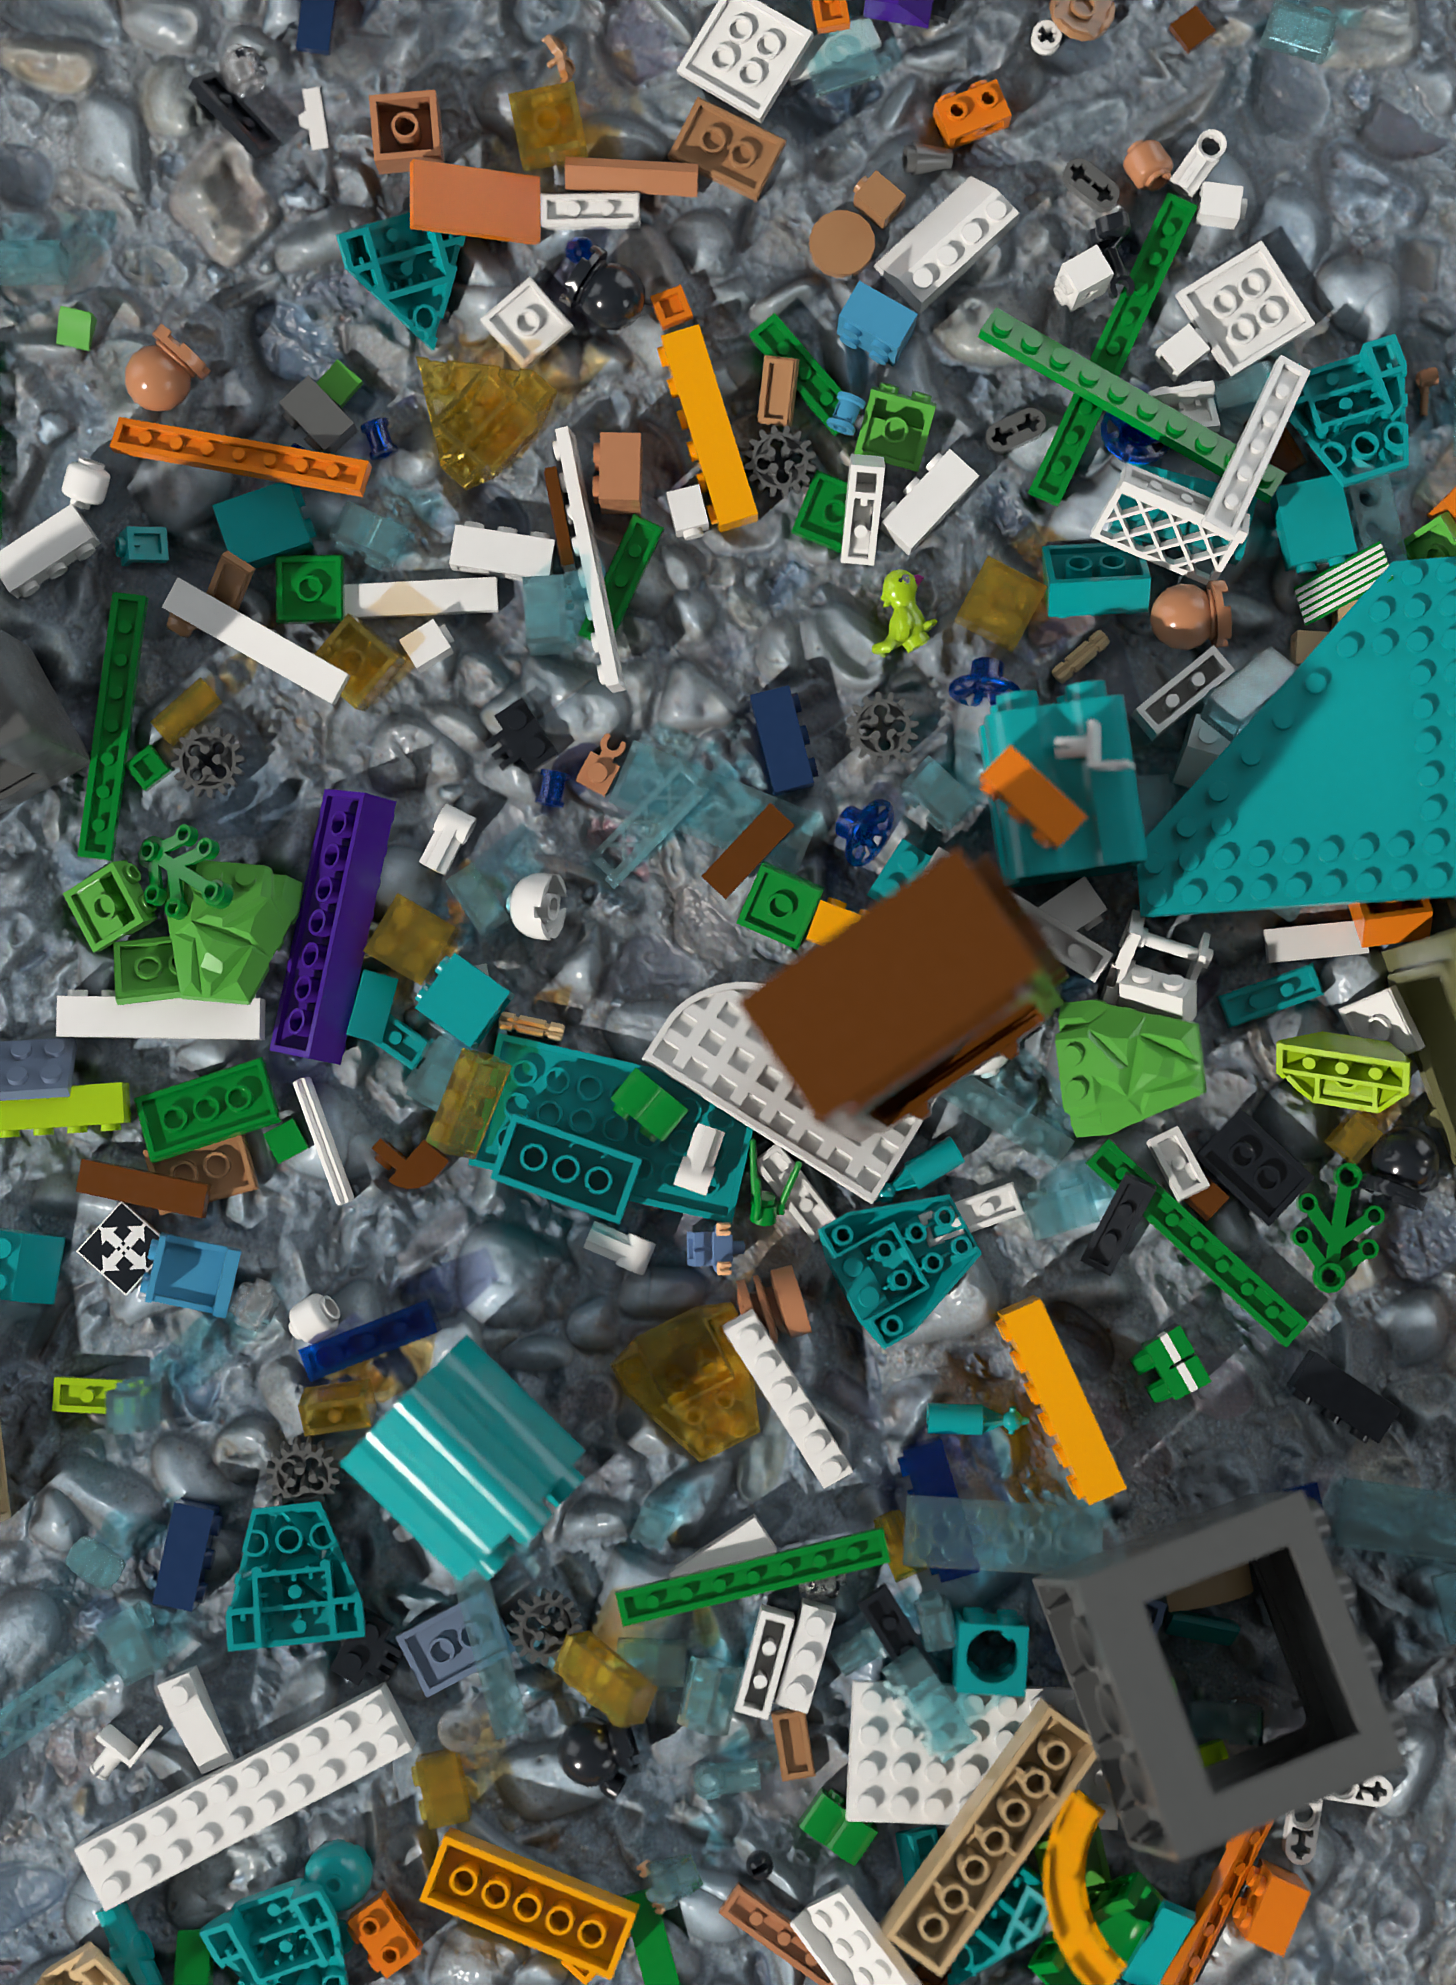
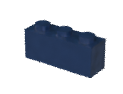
(783, 740)
(187, 1555)

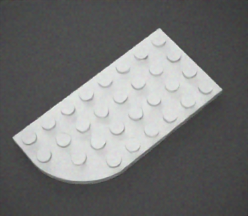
(723, 1059)

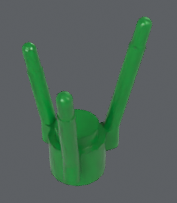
(764, 1203)

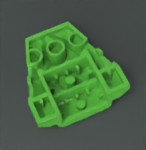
(228, 950)
(1124, 1065)

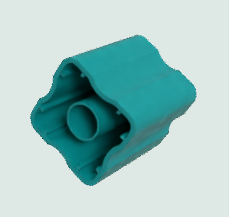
(1113, 832)
(467, 1462)

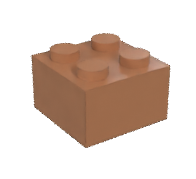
(405, 129)
(620, 473)

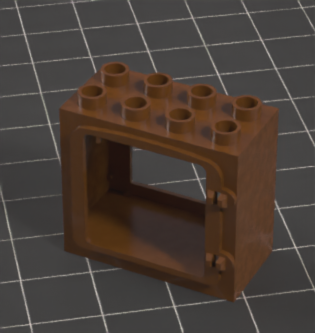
(908, 998)

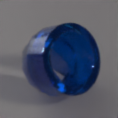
(580, 244)

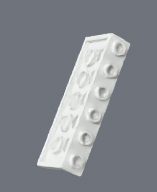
(850, 1942)

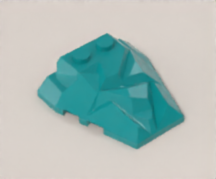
(1357, 413)
(292, 1582)
(280, 1937)

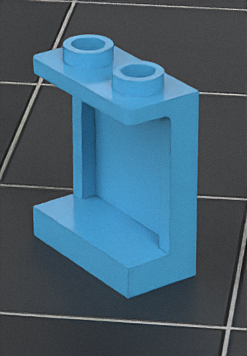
(191, 1274)

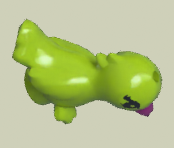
(907, 622)

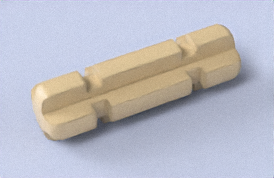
(1080, 656)
(531, 1026)

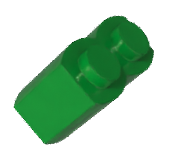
(649, 1105)
(827, 1824)

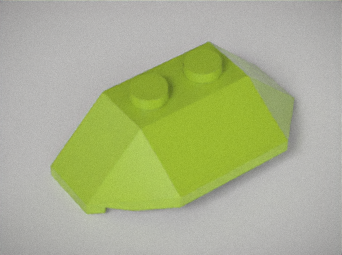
(1345, 1070)

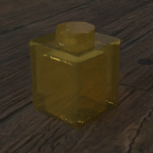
(1354, 1136)

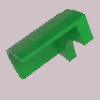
(1121, 1917)

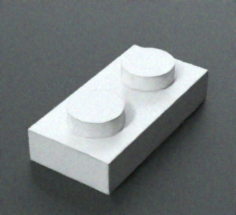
(1178, 1164)

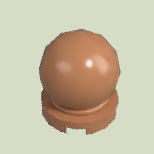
(162, 373)
(1189, 616)

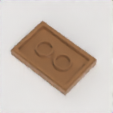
(727, 149)
(222, 1164)

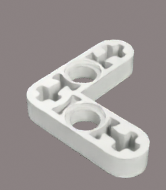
(1291, 1837)

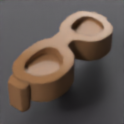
(564, 63)

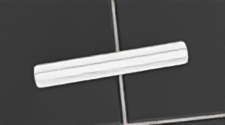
(323, 1140)

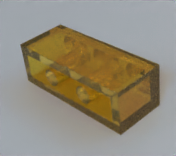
(468, 1103)
(605, 1679)

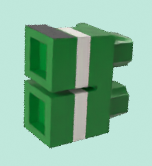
(1174, 1362)

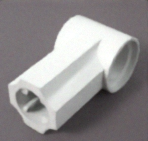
(1198, 164)
(451, 831)
(698, 1164)
(626, 1249)

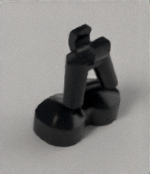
(1108, 235)

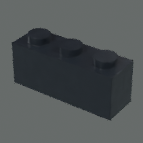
(1343, 1398)

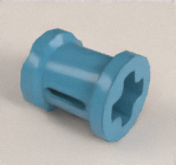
(846, 413)

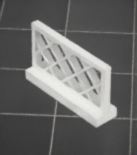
(1181, 506)

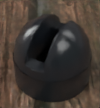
(613, 1787)
(756, 1859)

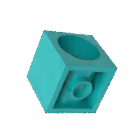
(463, 1000)
(1010, 1676)

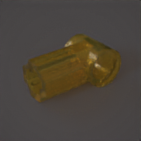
(894, 1532)

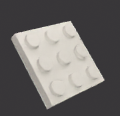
(745, 55)
(1245, 309)

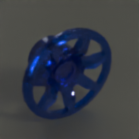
(1130, 443)
(983, 681)
(860, 828)

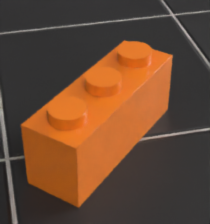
(1031, 799)

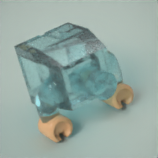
(670, 1880)

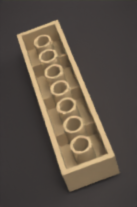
(989, 1837)

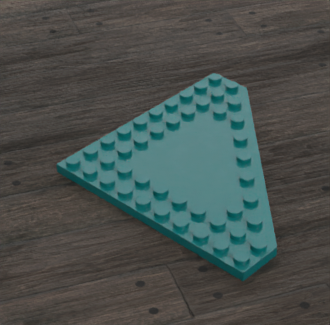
(1337, 778)

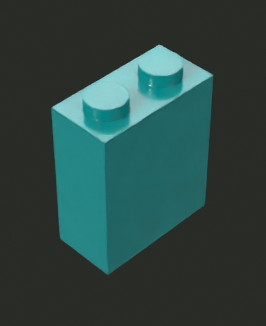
(266, 524)
(1313, 524)

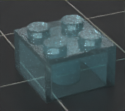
(547, 615)

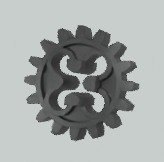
(764, 452)
(866, 717)
(189, 764)
(321, 1467)
(527, 1633)

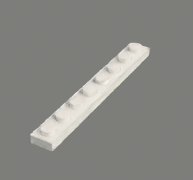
(586, 547)

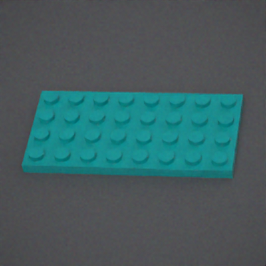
(574, 1095)

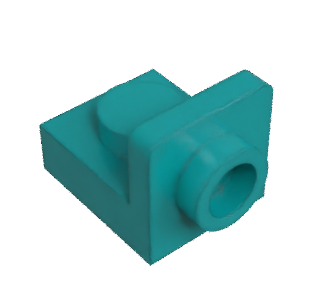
(142, 545)

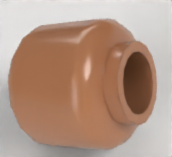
(1148, 165)

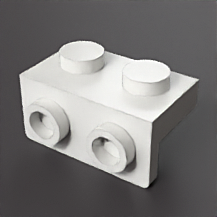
(1192, 400)

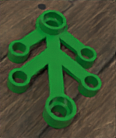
(155, 854)
(1336, 1233)

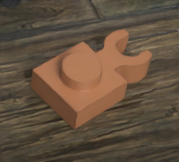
(599, 770)

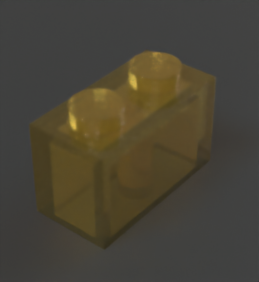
(337, 1407)
(442, 1788)

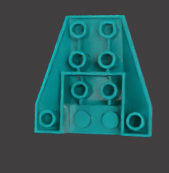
(890, 1269)

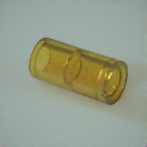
(186, 711)

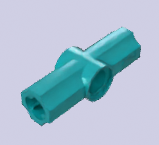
(129, 1946)

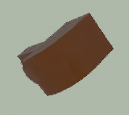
(417, 1170)

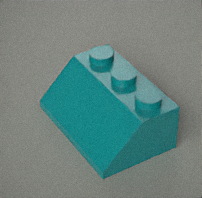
(1094, 580)

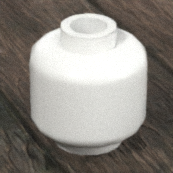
(86, 483)
(314, 1318)

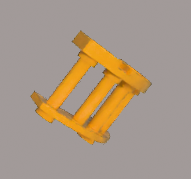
(1067, 1893)

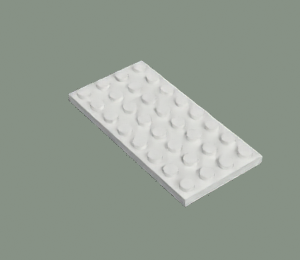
(899, 1781)

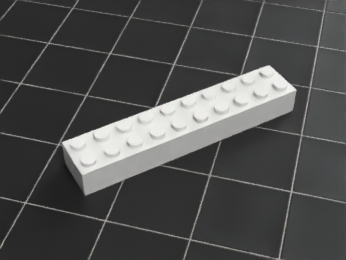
(245, 1796)

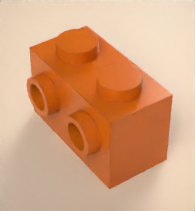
(971, 113)
(384, 1934)

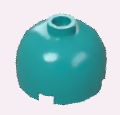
(342, 1871)

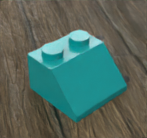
(29, 1266)

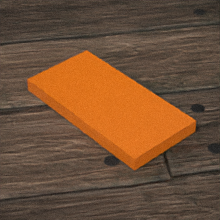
(474, 202)

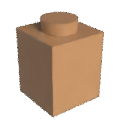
(878, 199)

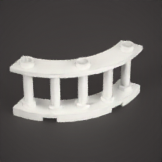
(1137, 936)

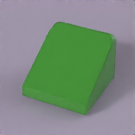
(75, 328)

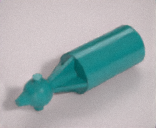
(923, 1169)
(970, 1419)

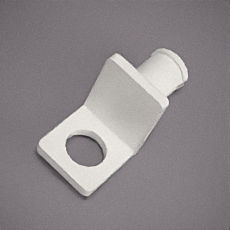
(1089, 747)
(117, 1749)

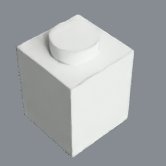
(1220, 205)
(1182, 351)
(688, 512)
(428, 645)

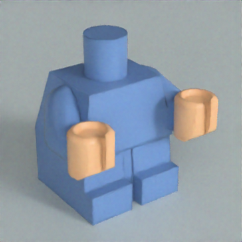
(713, 1248)

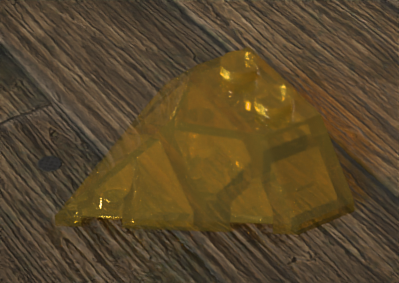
(482, 415)

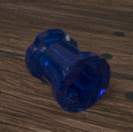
(379, 438)
(552, 788)

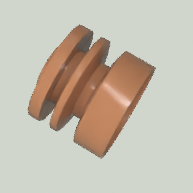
(776, 1304)

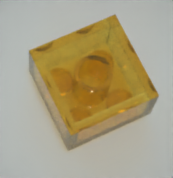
(547, 125)
(1000, 604)
(363, 656)
(411, 940)

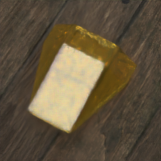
(692, 1381)

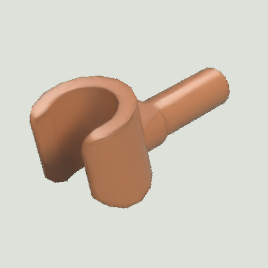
(1424, 380)

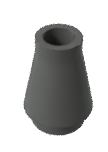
(925, 158)

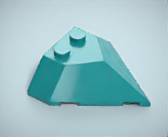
(404, 270)
(1009, 1924)

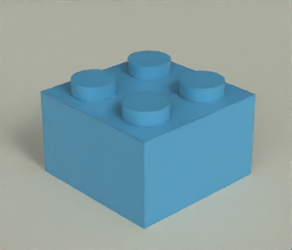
(876, 324)

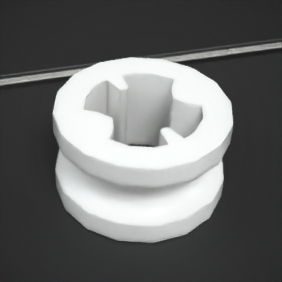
(1046, 47)

